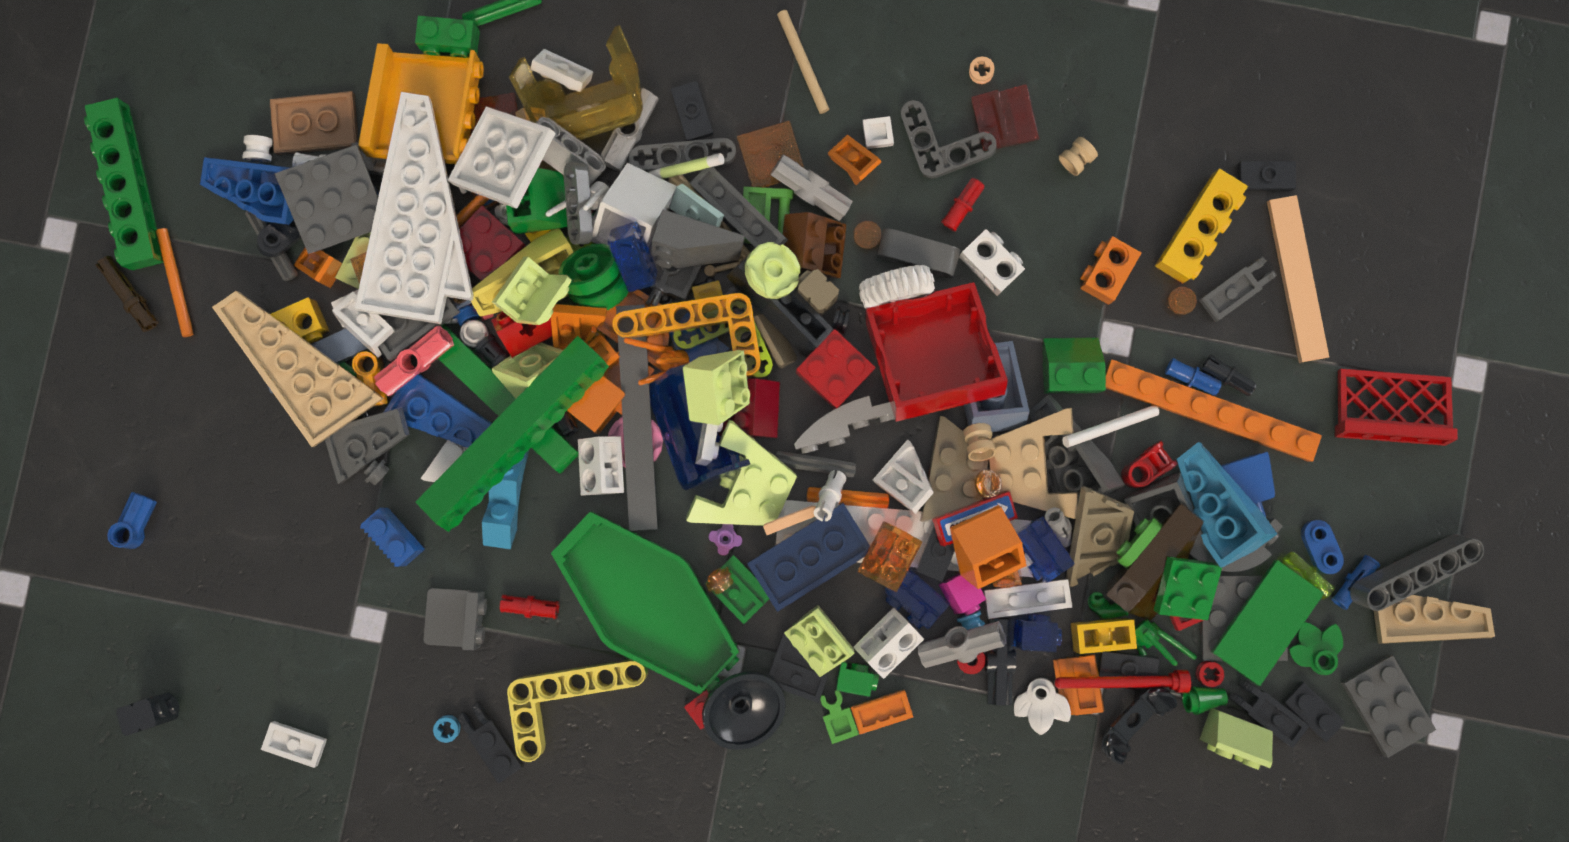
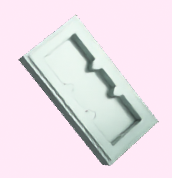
(691, 205)

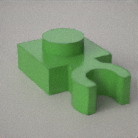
(839, 721)

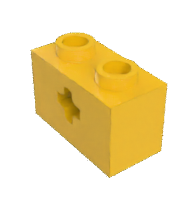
(1103, 635)

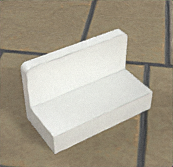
(365, 326)

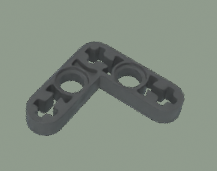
(943, 153)

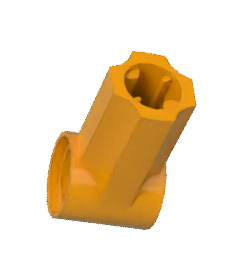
(368, 377)

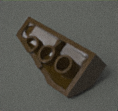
(1139, 584)

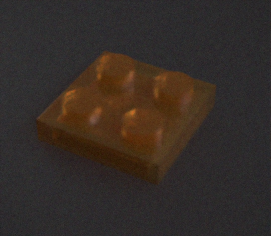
(764, 148)

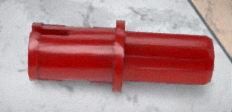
(963, 204)

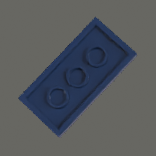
(809, 557)

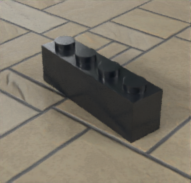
(789, 314)

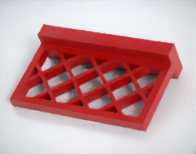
(1398, 430)

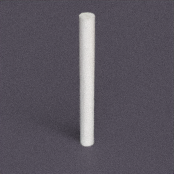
(1110, 426)

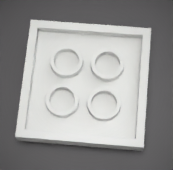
(501, 157)

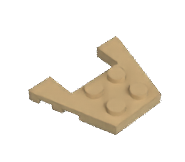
(1022, 464)

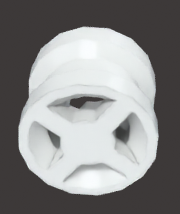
(257, 149)

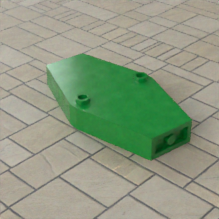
(646, 603)

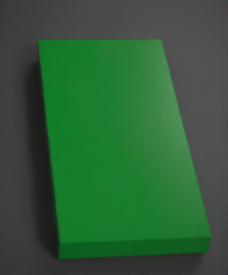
(1267, 622)

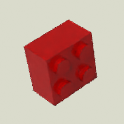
(835, 369)

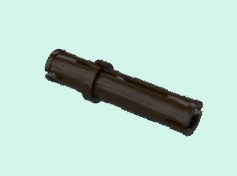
(133, 302)

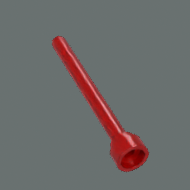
(1178, 681)

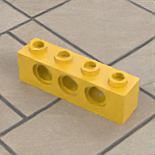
(1230, 194)

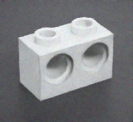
(986, 267)
(600, 465)
(888, 643)

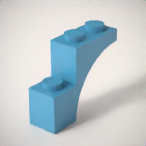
(501, 515)

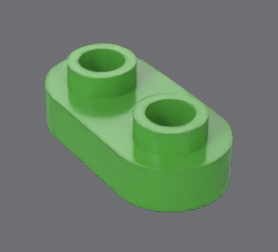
(1146, 531)

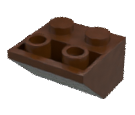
(815, 242)

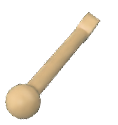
(711, 270)

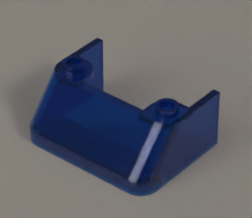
(683, 436)

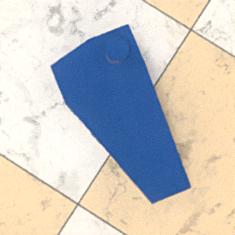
(248, 186)

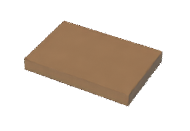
(314, 123)

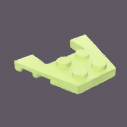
(756, 491)

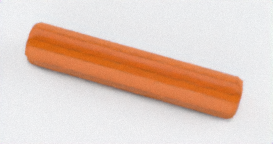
(854, 498)

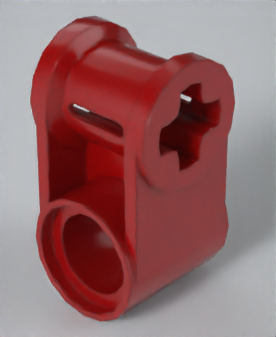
(1151, 463)

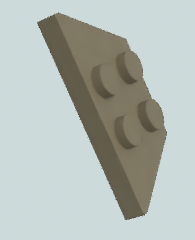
(950, 472)
(1098, 533)

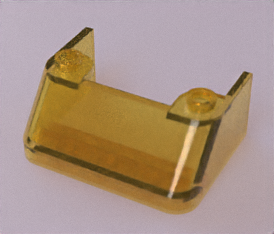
(592, 109)

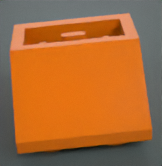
(987, 547)

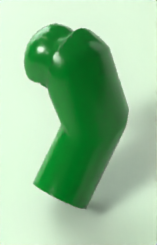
(1103, 608)

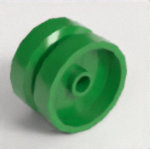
(594, 277)

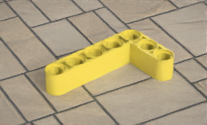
(564, 690)

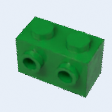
(446, 36)

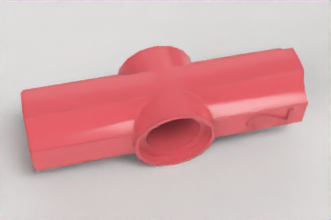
(401, 369)

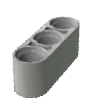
(568, 148)

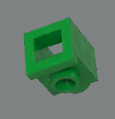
(856, 679)

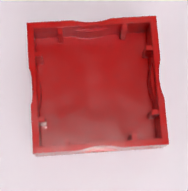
(935, 352)

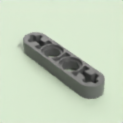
(682, 150)

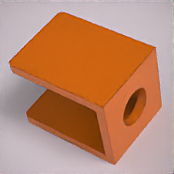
(597, 405)

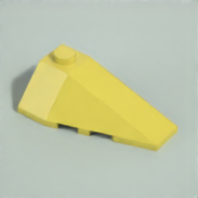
(545, 251)

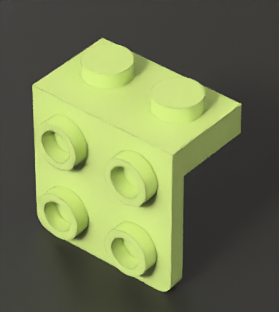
(531, 293)

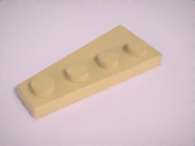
(1432, 620)

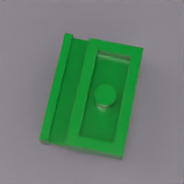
(745, 593)

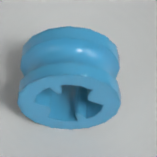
(971, 621)
(438, 732)

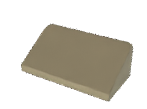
(775, 342)

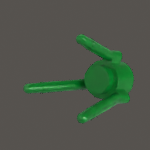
(1147, 635)

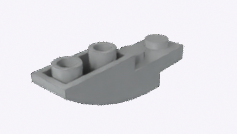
(834, 425)

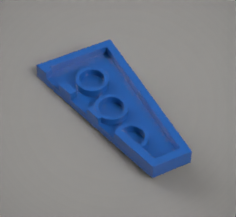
(437, 412)

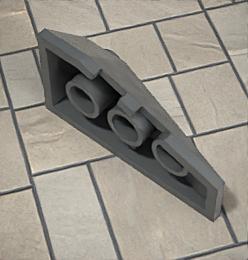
(1078, 464)

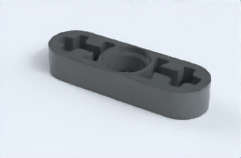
(576, 195)

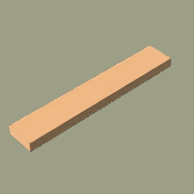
(1297, 279)

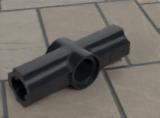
(1001, 666)

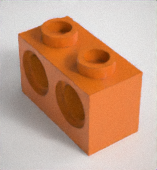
(1114, 273)

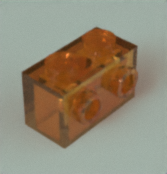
(890, 556)

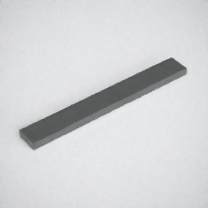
(637, 430)

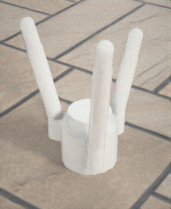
(597, 193)

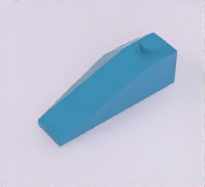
(1231, 519)

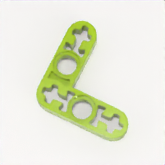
(722, 330)

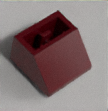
(760, 416)

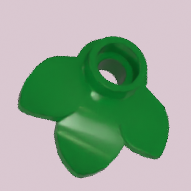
(1316, 644)

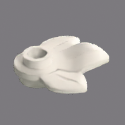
(1042, 710)

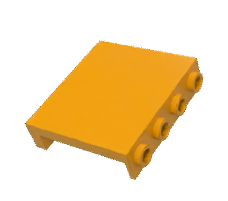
(445, 79)

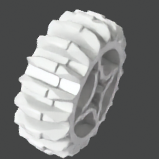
(896, 285)

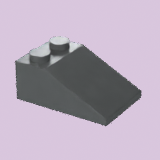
(690, 243)

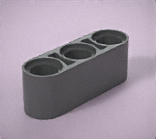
(915, 250)

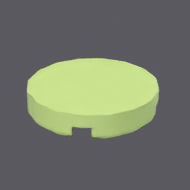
(772, 270)

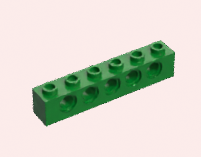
(129, 167)

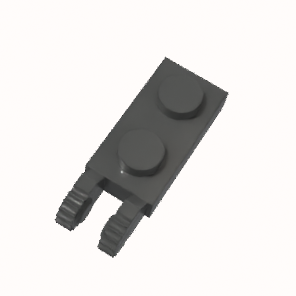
(1235, 291)

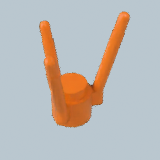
(669, 359)

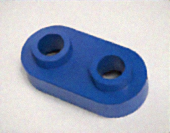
(1321, 548)

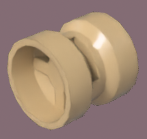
(1076, 157)
(979, 441)

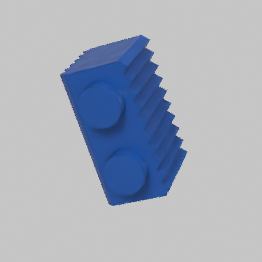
(392, 537)

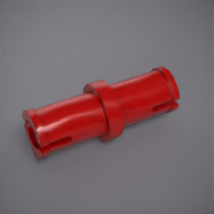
(529, 606)

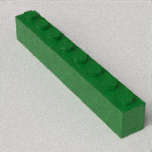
(512, 434)

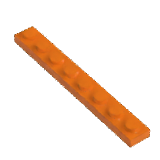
(1212, 411)

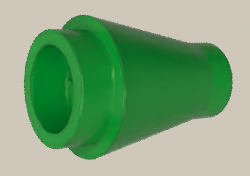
(1203, 699)

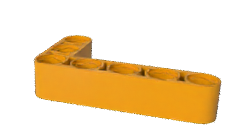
(696, 320)

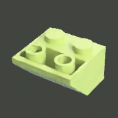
(716, 386)
(819, 641)
(1235, 736)

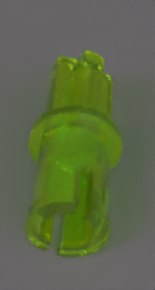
(1307, 572)

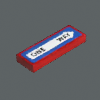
(944, 522)

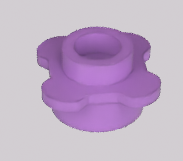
(725, 546)

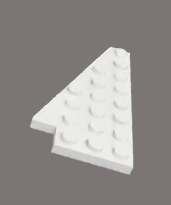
(415, 236)

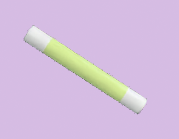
(689, 166)

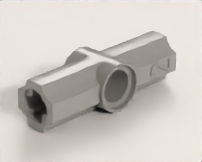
(620, 144)
(811, 187)
(962, 644)

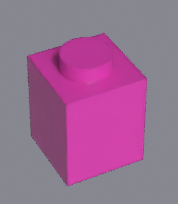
(962, 595)

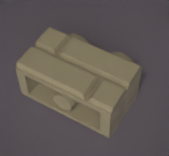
(817, 291)

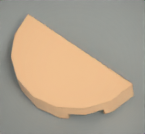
(789, 520)

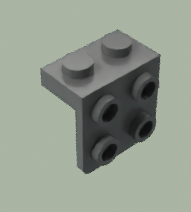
(455, 618)

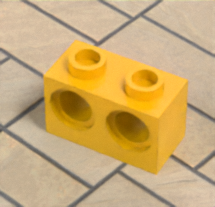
(293, 317)

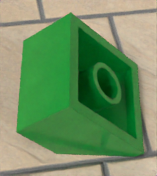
(1073, 366)

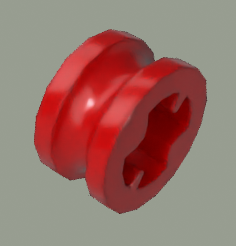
(1211, 665)

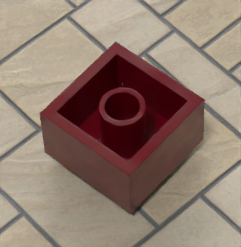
(487, 243)

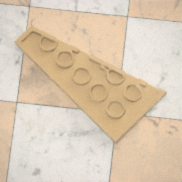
(305, 381)

